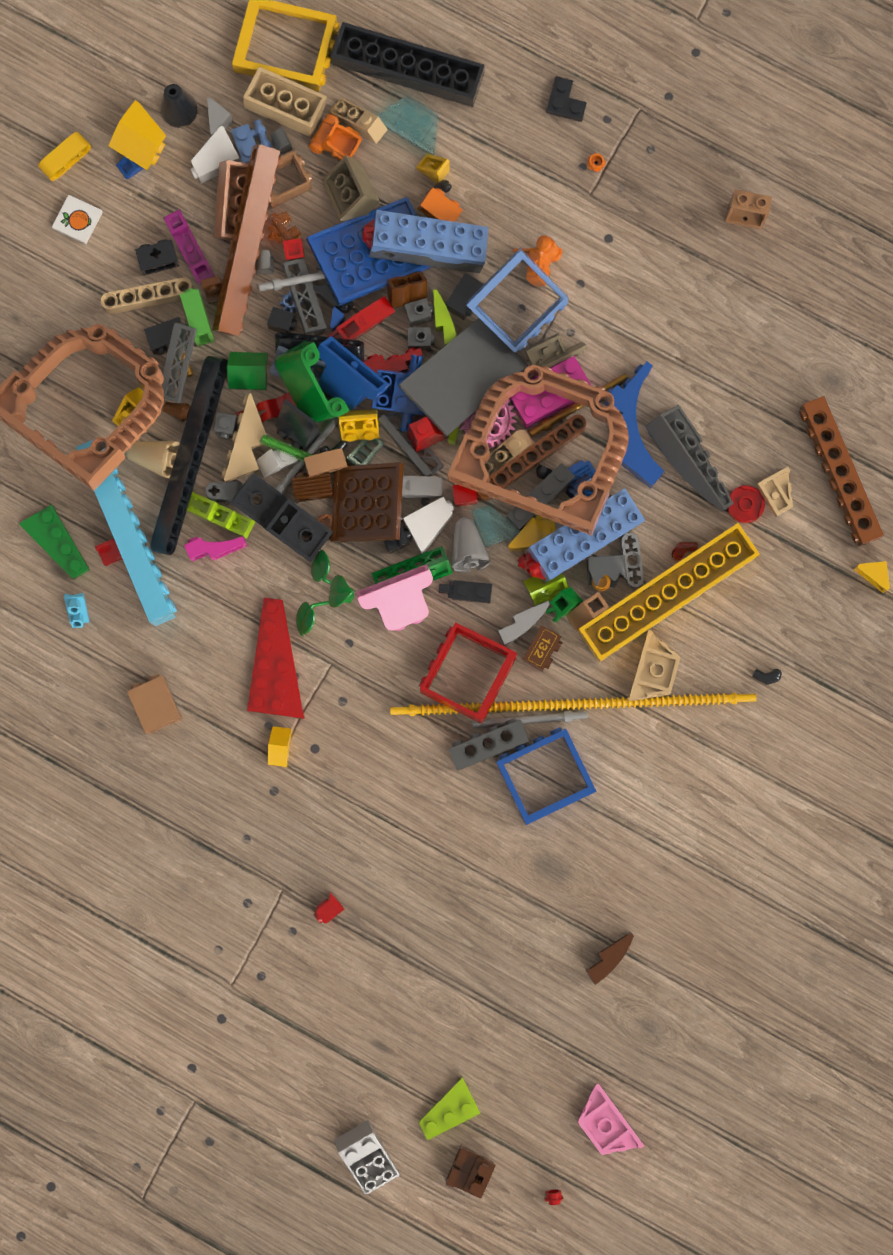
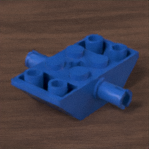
(395, 398)

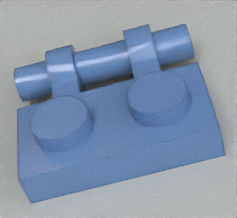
(245, 139)

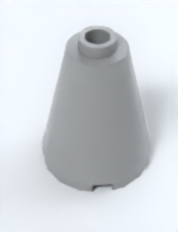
(468, 547)

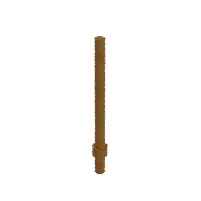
(547, 423)

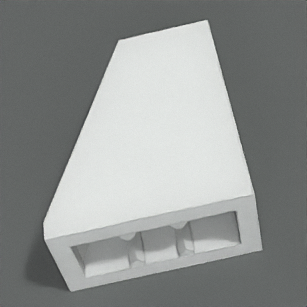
(216, 150)
(428, 522)

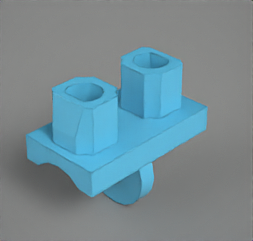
(76, 609)

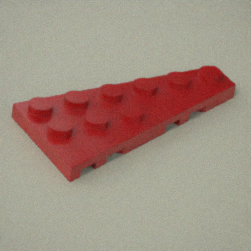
(274, 674)

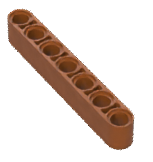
(537, 450)

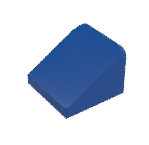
(128, 167)
(337, 319)

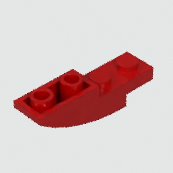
(364, 320)
(394, 362)

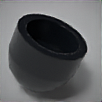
(542, 471)

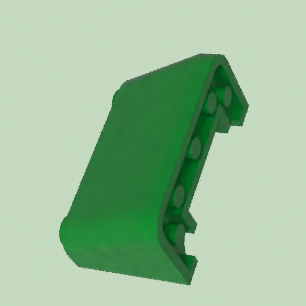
(303, 386)

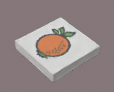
(77, 219)

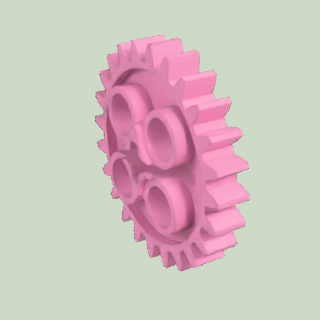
(500, 432)

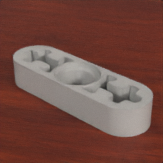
(624, 546)

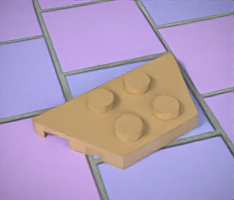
(655, 670)

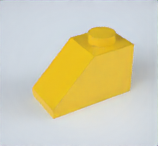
(127, 405)

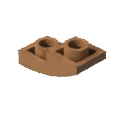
(325, 462)

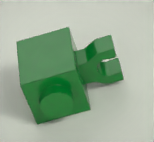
(564, 603)

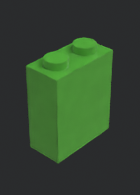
(197, 316)

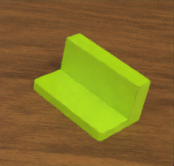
(545, 592)

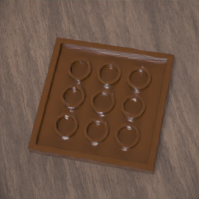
(367, 503)

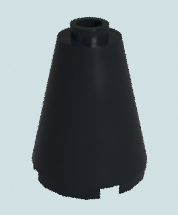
(178, 106)

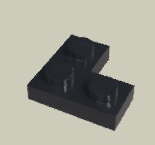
(561, 104)

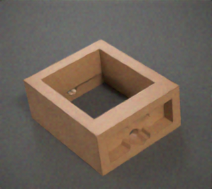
(287, 160)
(750, 206)

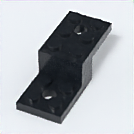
(281, 517)

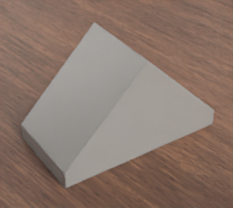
(217, 116)

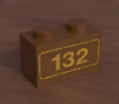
(542, 648)

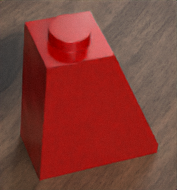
(424, 434)

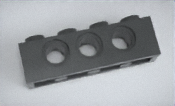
(462, 760)

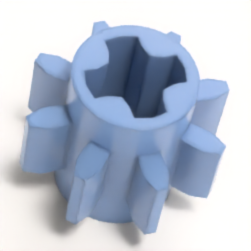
(286, 300)

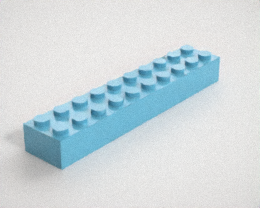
(133, 549)

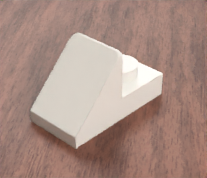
(275, 461)

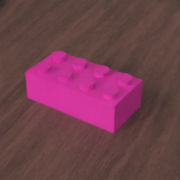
(537, 407)

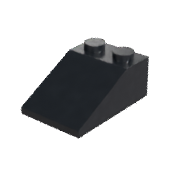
(296, 426)

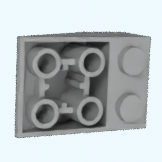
(366, 1157)

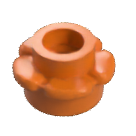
(596, 167)

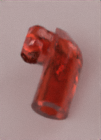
(681, 548)

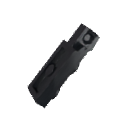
(467, 591)

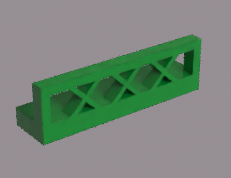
(438, 567)

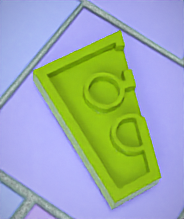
(450, 1111)

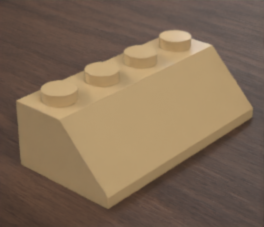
(284, 102)

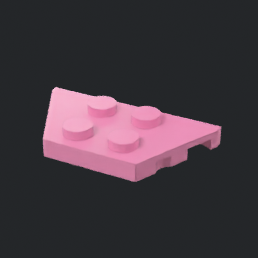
(606, 1125)

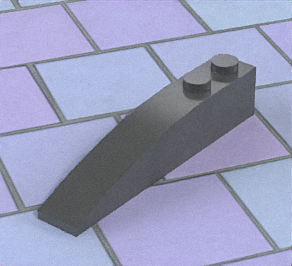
(682, 448)

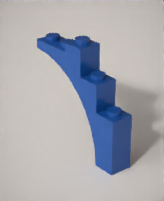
(637, 458)

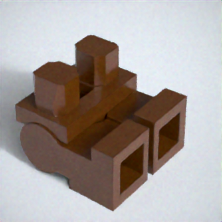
(474, 1181)

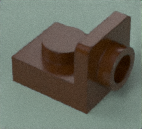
(212, 288)

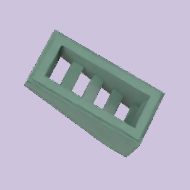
(355, 459)

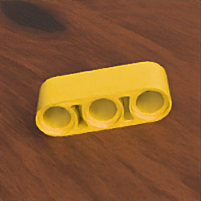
(64, 156)

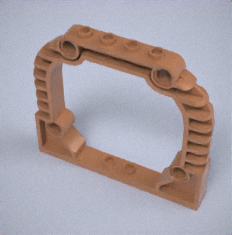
(88, 464)
(578, 512)

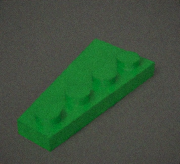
(54, 538)

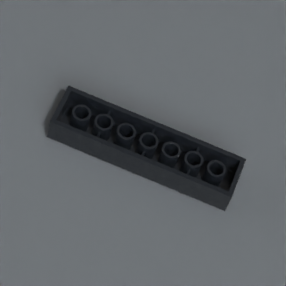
(407, 64)

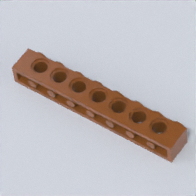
(820, 408)

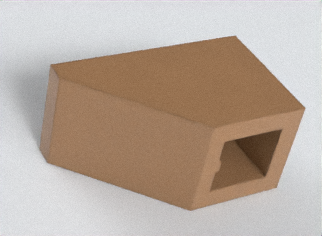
(587, 611)

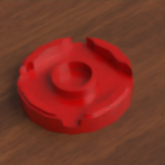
(747, 504)

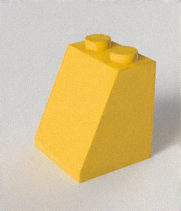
(138, 137)

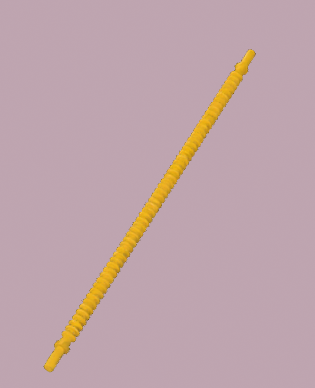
(731, 698)

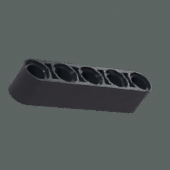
(290, 340)

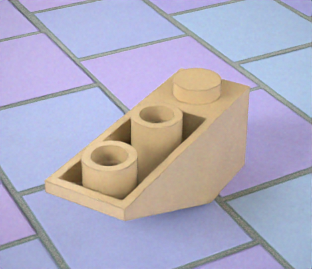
(360, 120)
(508, 450)

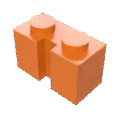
(439, 207)

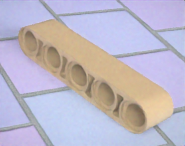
(139, 292)

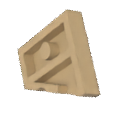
(777, 492)

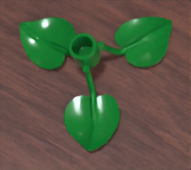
(339, 593)

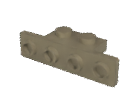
(552, 352)

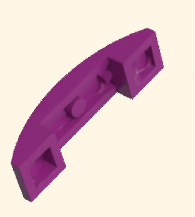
(188, 246)

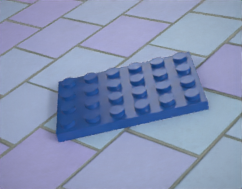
(346, 257)

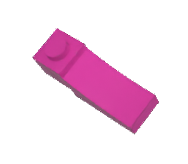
(199, 548)

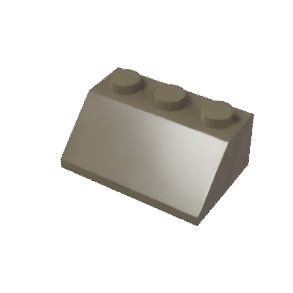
(350, 189)

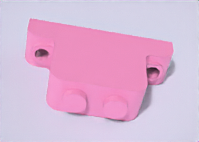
(399, 598)

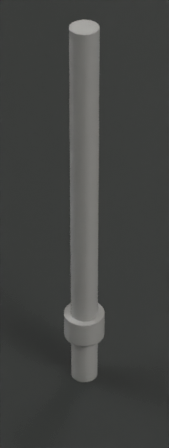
(277, 284)
(312, 449)
(567, 716)

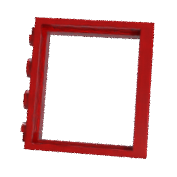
(444, 649)

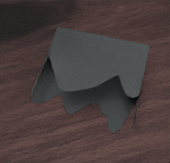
(612, 566)

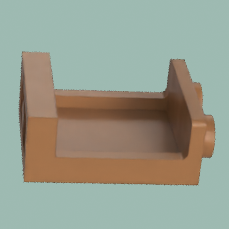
(154, 704)

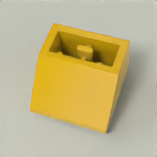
(359, 425)

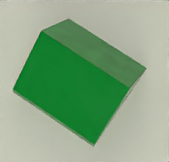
(247, 370)

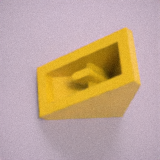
(434, 167)
(525, 538)
(875, 573)
(279, 746)

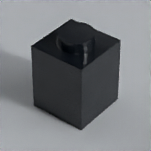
(282, 320)

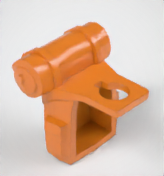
(335, 138)
(544, 253)

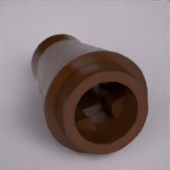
(177, 410)

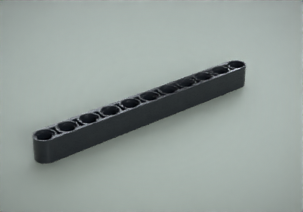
(189, 455)

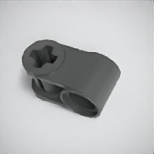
(226, 490)

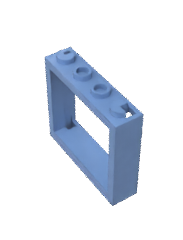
(534, 329)

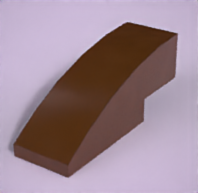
(610, 958)

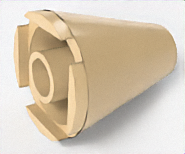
(154, 456)

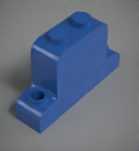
(347, 375)

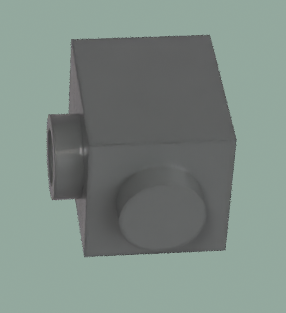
(419, 312)
(420, 338)
(225, 425)

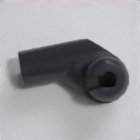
(341, 444)
(767, 678)

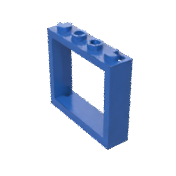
(539, 742)

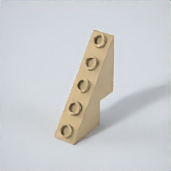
(251, 429)

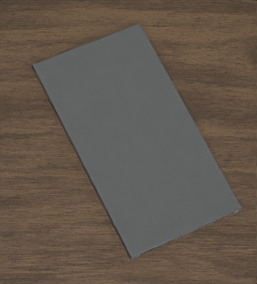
(460, 374)

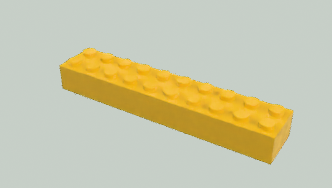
(668, 592)

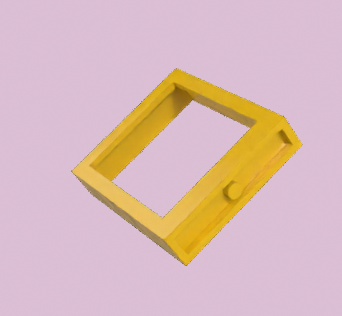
(250, 68)

